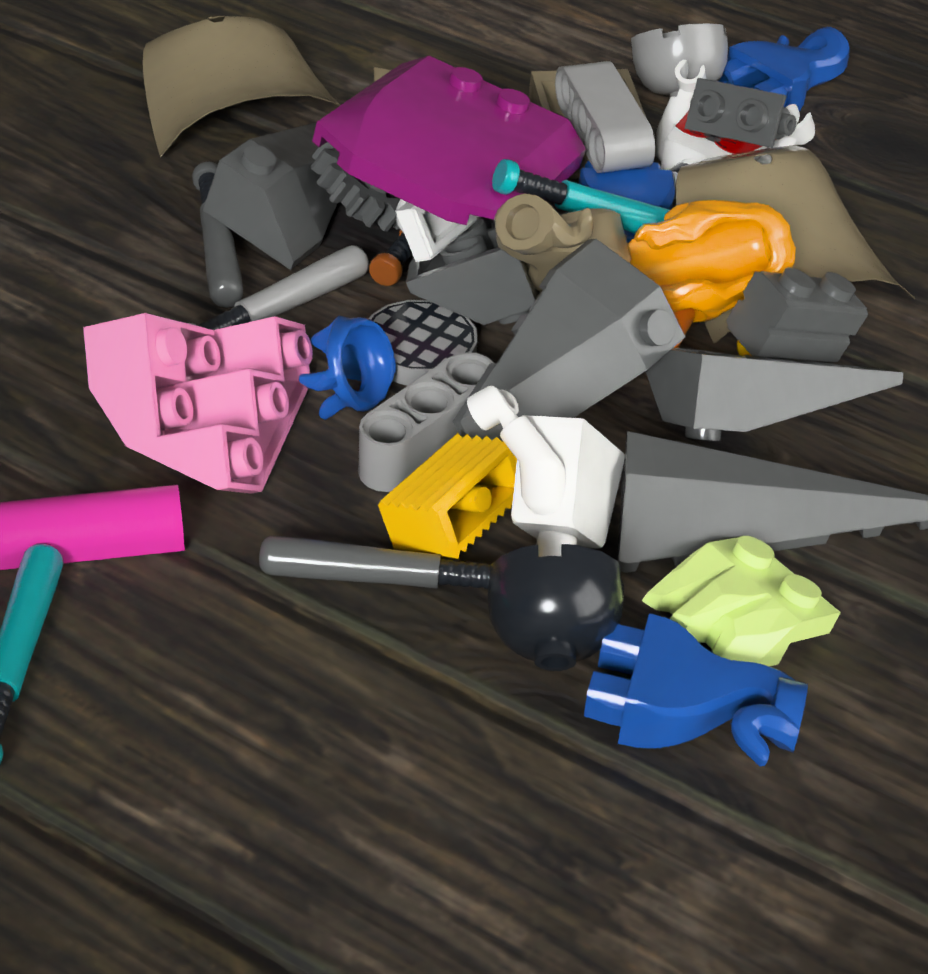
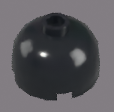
(555, 605)

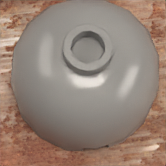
(658, 55)

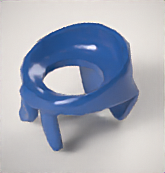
(354, 351)

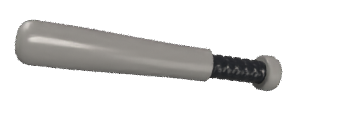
(296, 289)

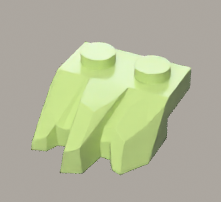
(742, 601)

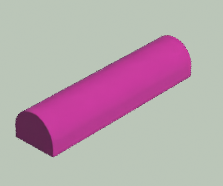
(93, 525)

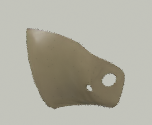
(219, 66)
(806, 198)

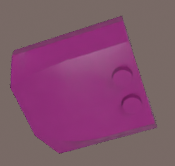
(439, 135)

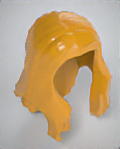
(712, 252)

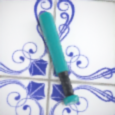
(574, 196)
(24, 620)

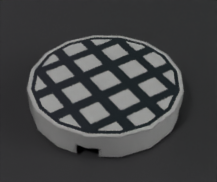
(423, 336)

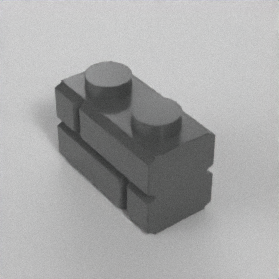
(797, 316)

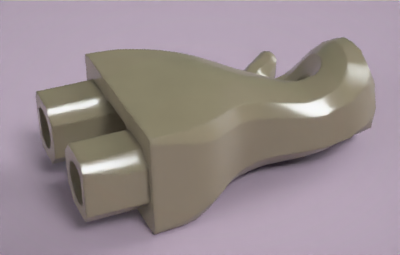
(542, 238)

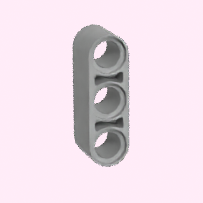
(605, 116)
(416, 421)

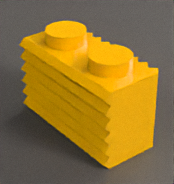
(451, 497)

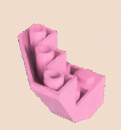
(201, 395)

